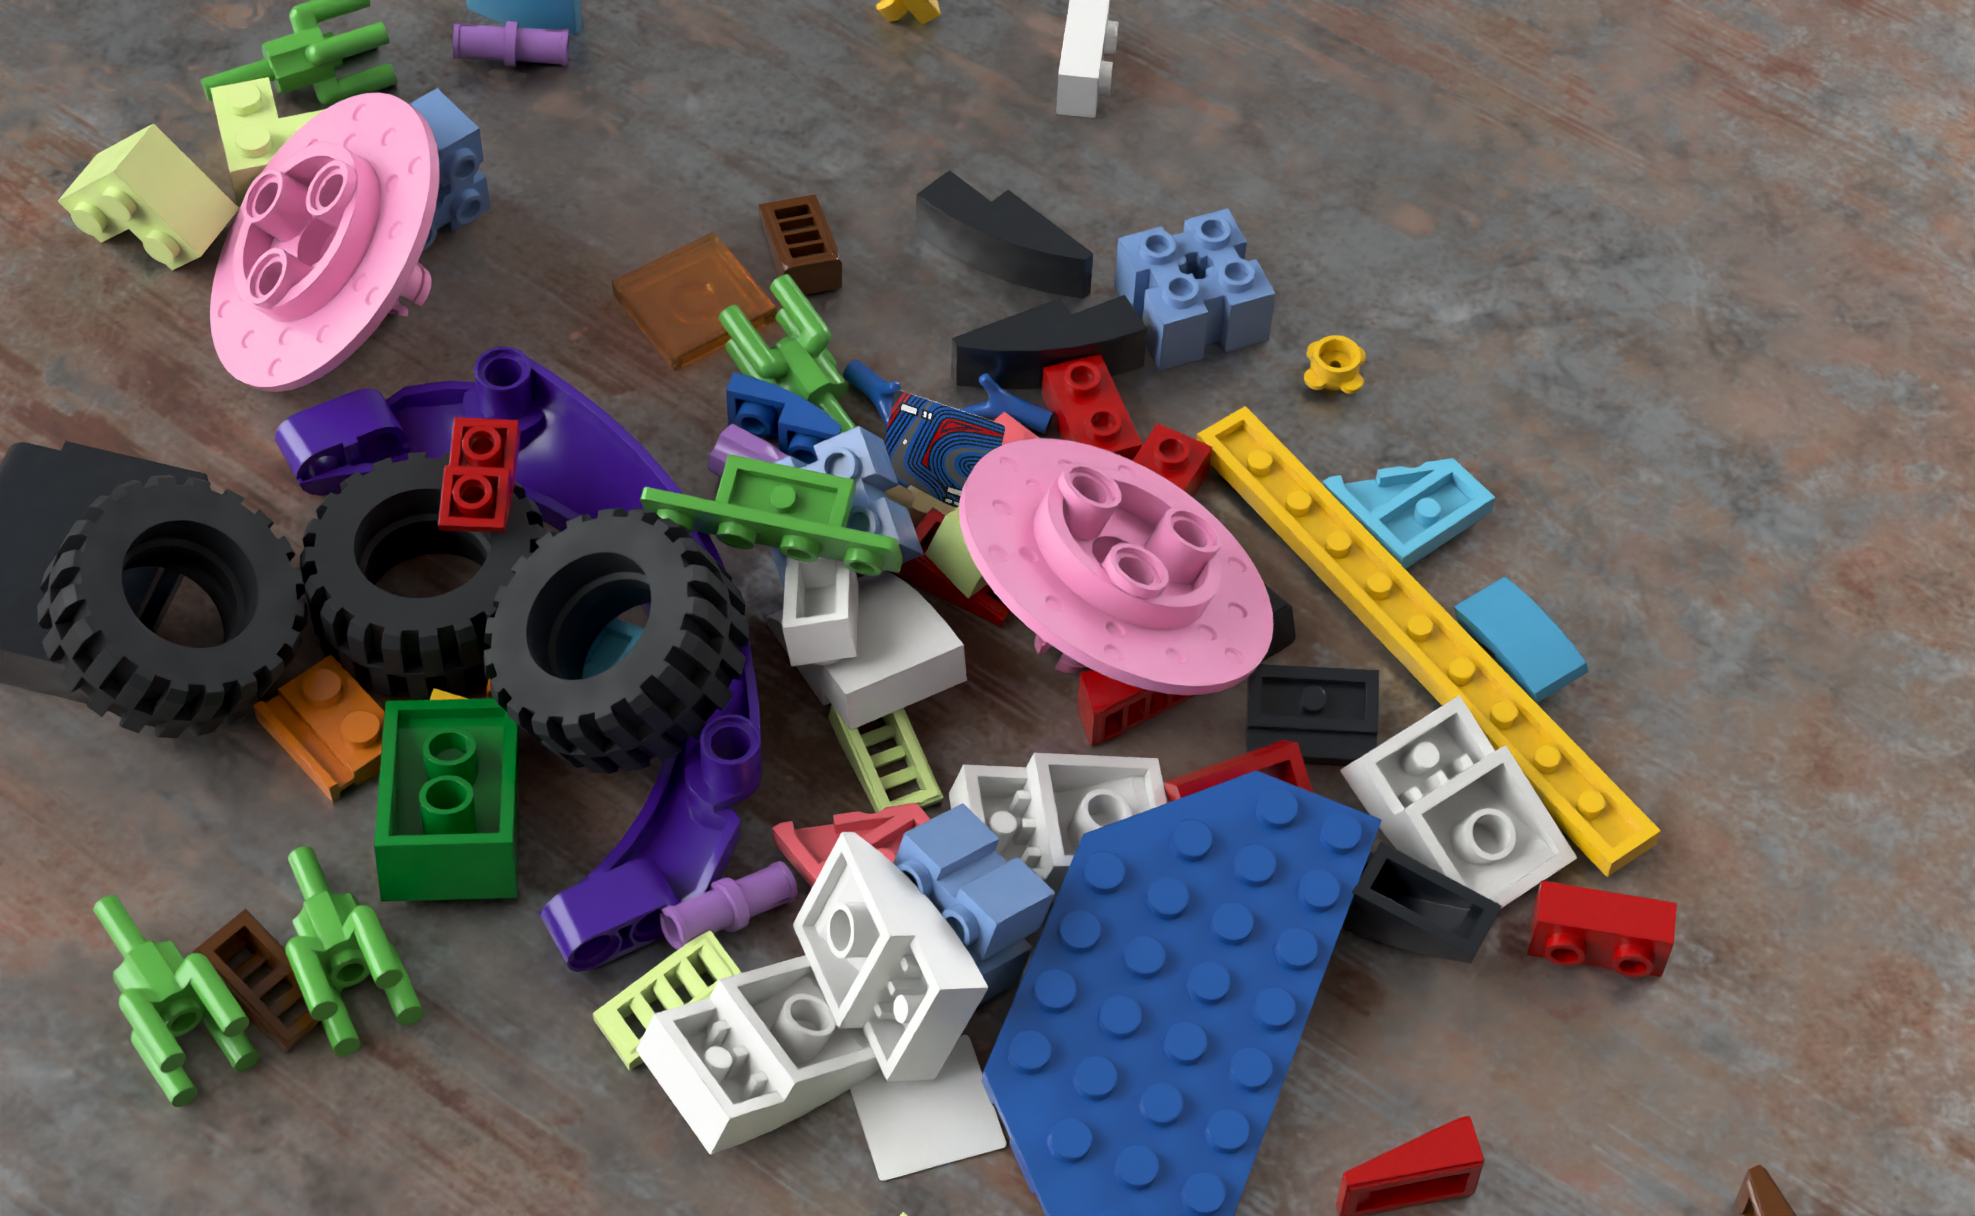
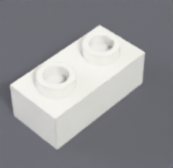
(1082, 66)
(820, 611)

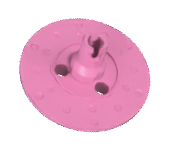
(326, 243)
(1115, 567)

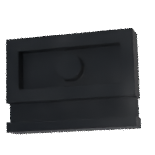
(1319, 707)

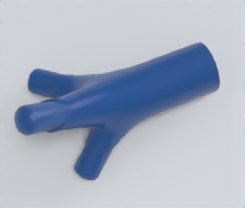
(873, 387)
(1002, 401)

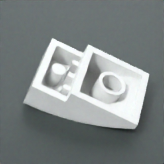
(900, 657)
(1054, 802)
(1460, 805)
(887, 961)
(754, 1054)

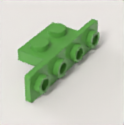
(781, 509)

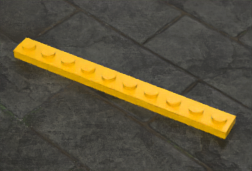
(1428, 639)

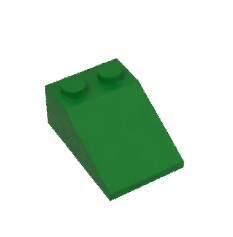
(448, 801)

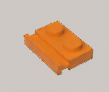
(327, 726)

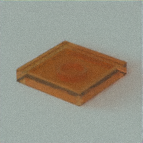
(683, 294)

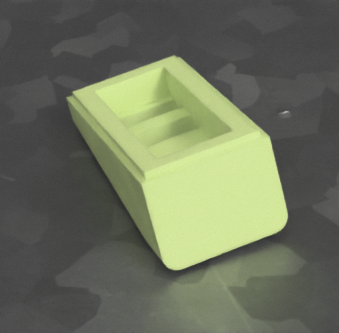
(907, 747)
(678, 969)

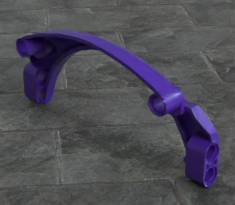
(571, 466)

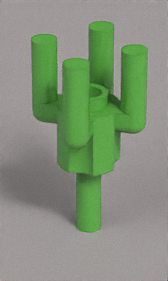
(311, 56)
(795, 362)
(339, 948)
(168, 998)

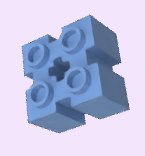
(461, 185)
(1194, 288)
(864, 458)
(977, 892)

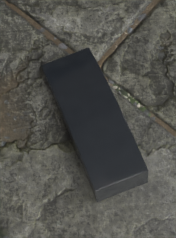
(1002, 238)
(1048, 335)
(1418, 908)

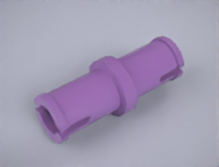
(510, 44)
(729, 904)

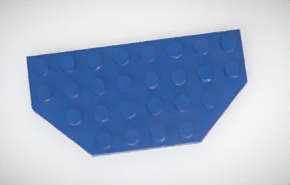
(1173, 997)

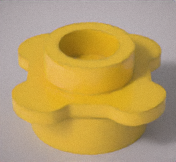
(1335, 365)

